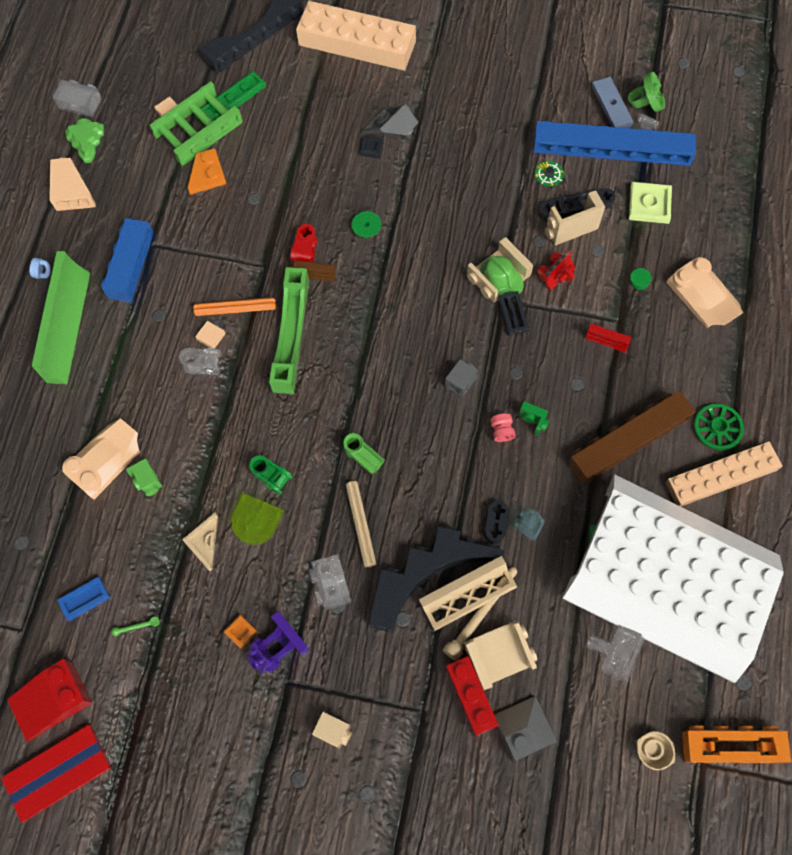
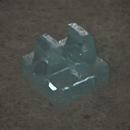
(531, 524)

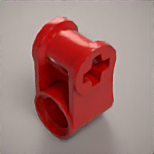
(304, 244)

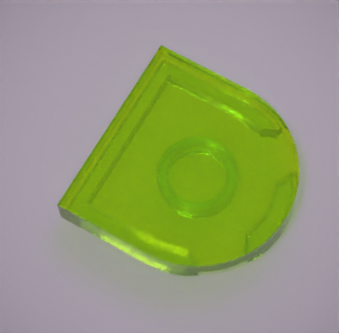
(255, 520)

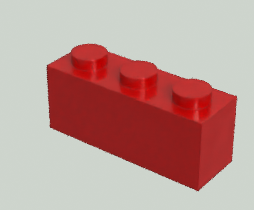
(471, 696)

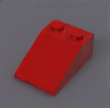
(49, 699)

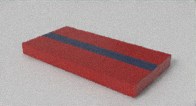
(56, 773)

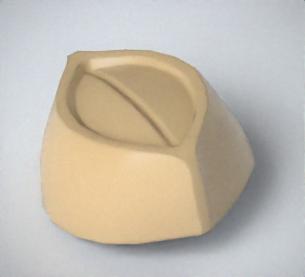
(655, 750)

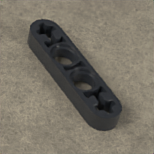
(575, 201)

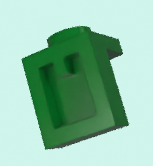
(534, 414)

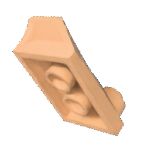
(704, 293)
(103, 458)

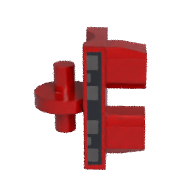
(561, 270)

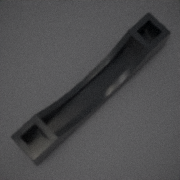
(224, 51)

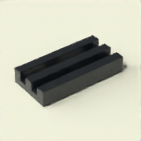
(525, 328)

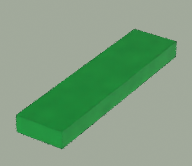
(235, 95)

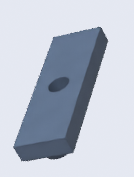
(612, 103)

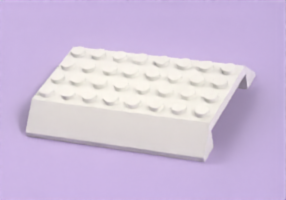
(677, 580)

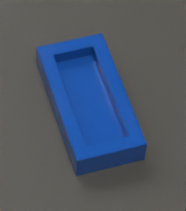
(83, 599)

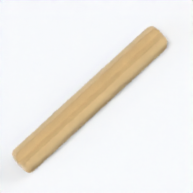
(360, 524)

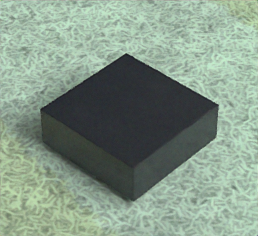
(371, 147)

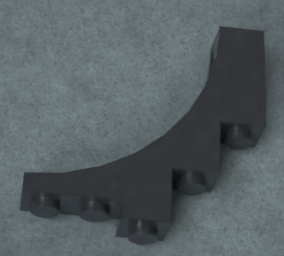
(396, 588)

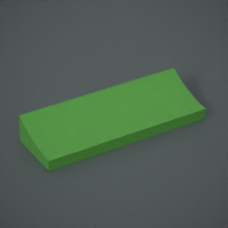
(60, 320)

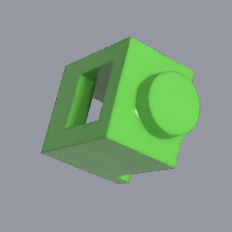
(144, 477)

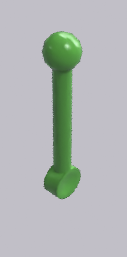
(154, 621)

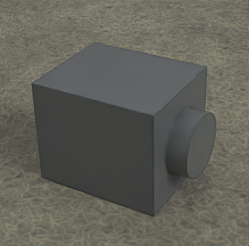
(461, 378)

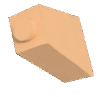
(67, 186)

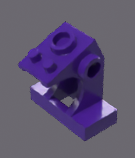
(262, 660)

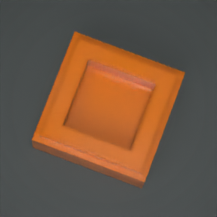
(240, 631)

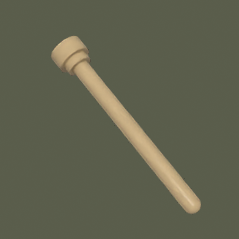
(455, 648)

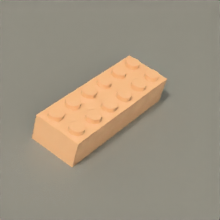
(356, 35)

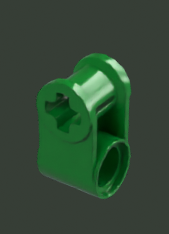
(273, 476)

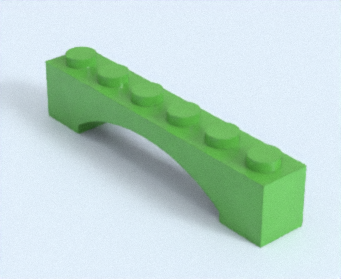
(287, 355)

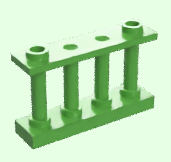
(206, 137)

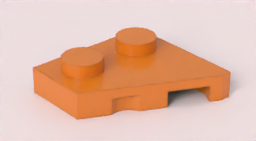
(206, 172)

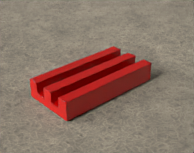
(608, 338)

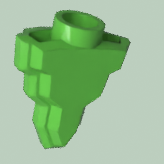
(85, 138)

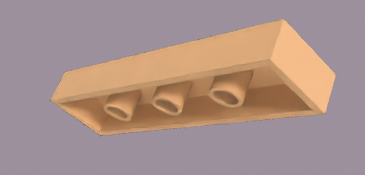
(723, 474)

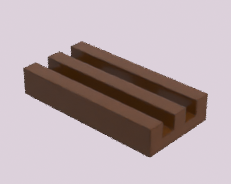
(317, 270)

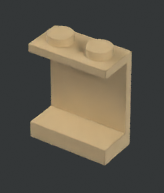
(588, 220)
(506, 250)
(500, 653)

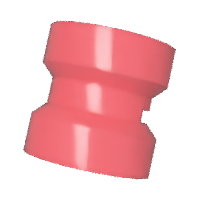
(502, 427)

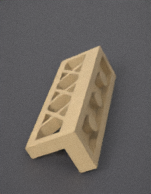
(463, 586)

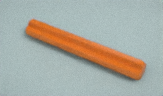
(234, 306)

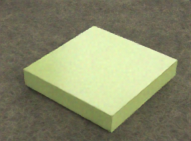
(650, 202)

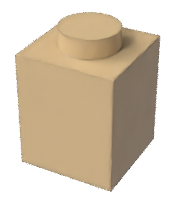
(332, 730)

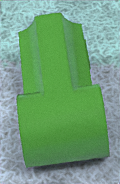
(364, 454)

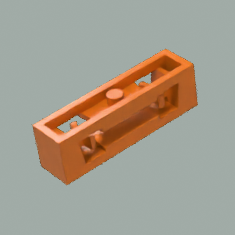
(776, 744)

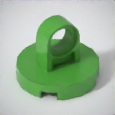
(649, 94)

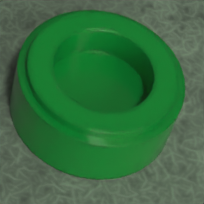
(640, 278)

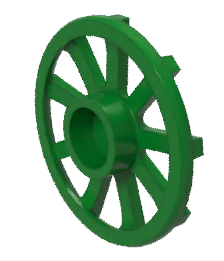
(718, 427)

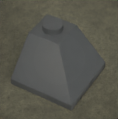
(392, 121)
(524, 729)

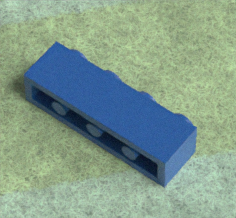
(127, 260)

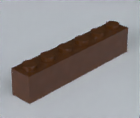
(631, 437)

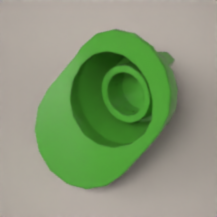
(502, 275)

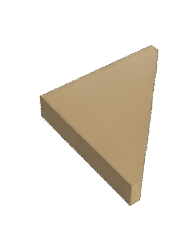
(203, 540)

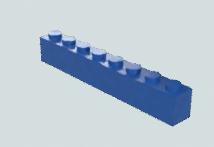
(614, 143)

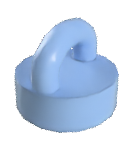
(36, 268)

